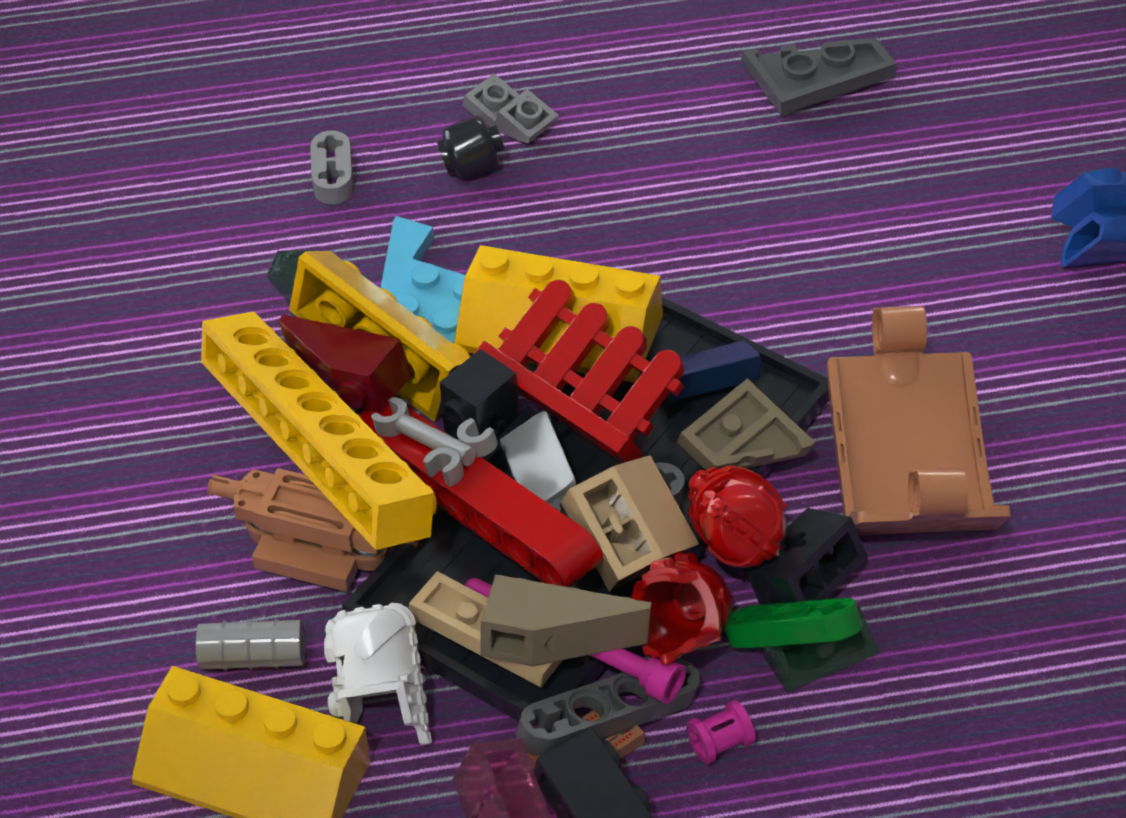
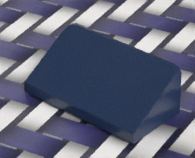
(718, 369)

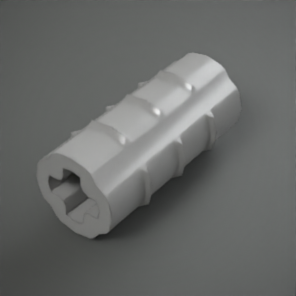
(250, 644)

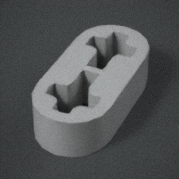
(325, 167)

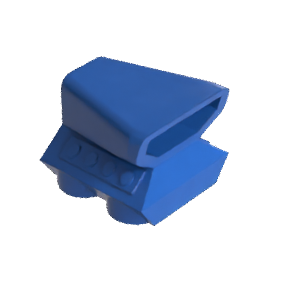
(1097, 212)

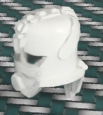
(378, 660)

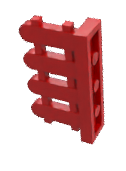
(601, 381)

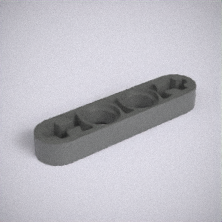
(604, 699)

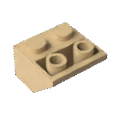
(630, 519)

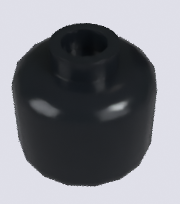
(470, 148)

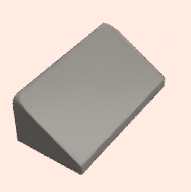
(538, 458)

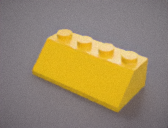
(502, 280)
(340, 295)
(247, 751)

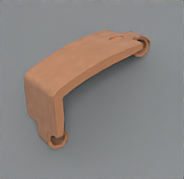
(909, 434)

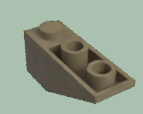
(552, 623)

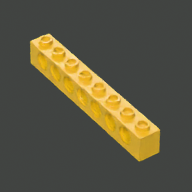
(318, 431)

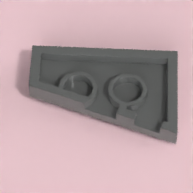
(811, 76)

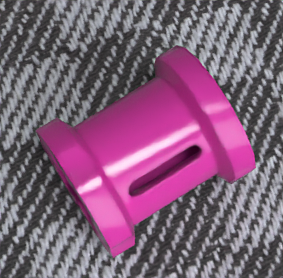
(720, 732)

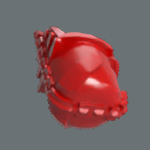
(739, 521)
(686, 606)

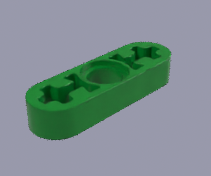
(793, 623)

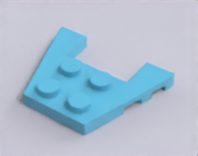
(420, 285)

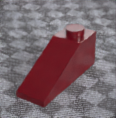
(354, 363)

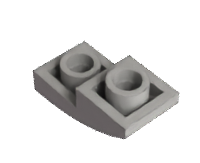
(514, 114)

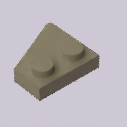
(744, 432)

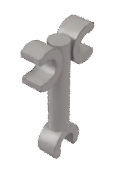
(447, 451)

